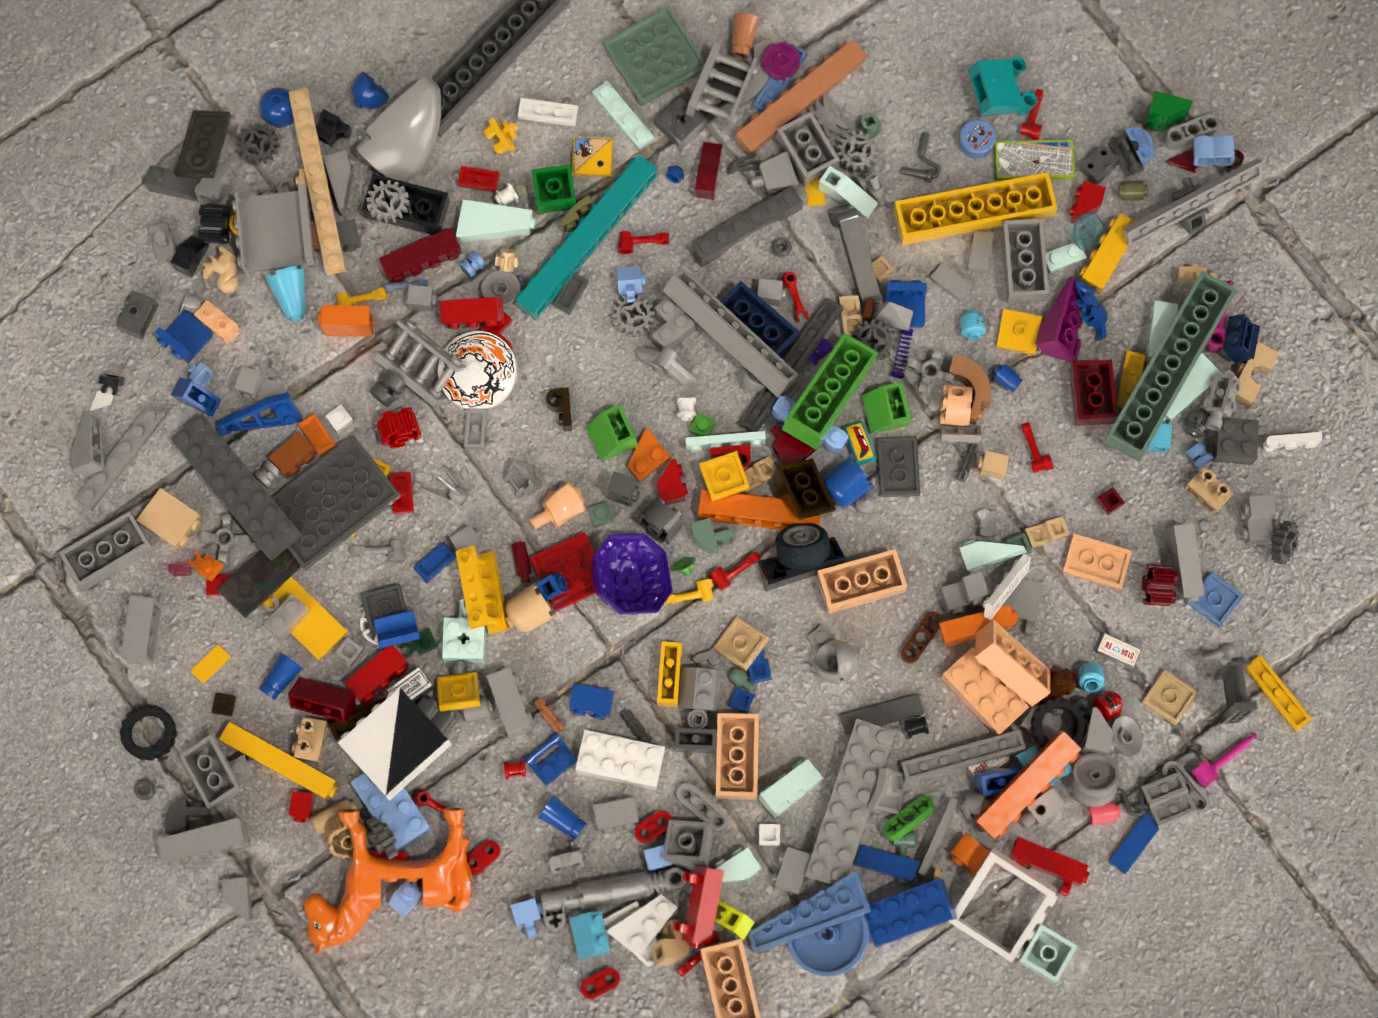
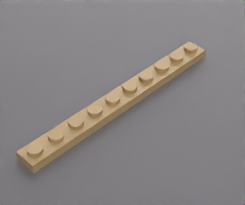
(317, 182)

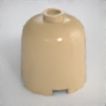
(528, 610)

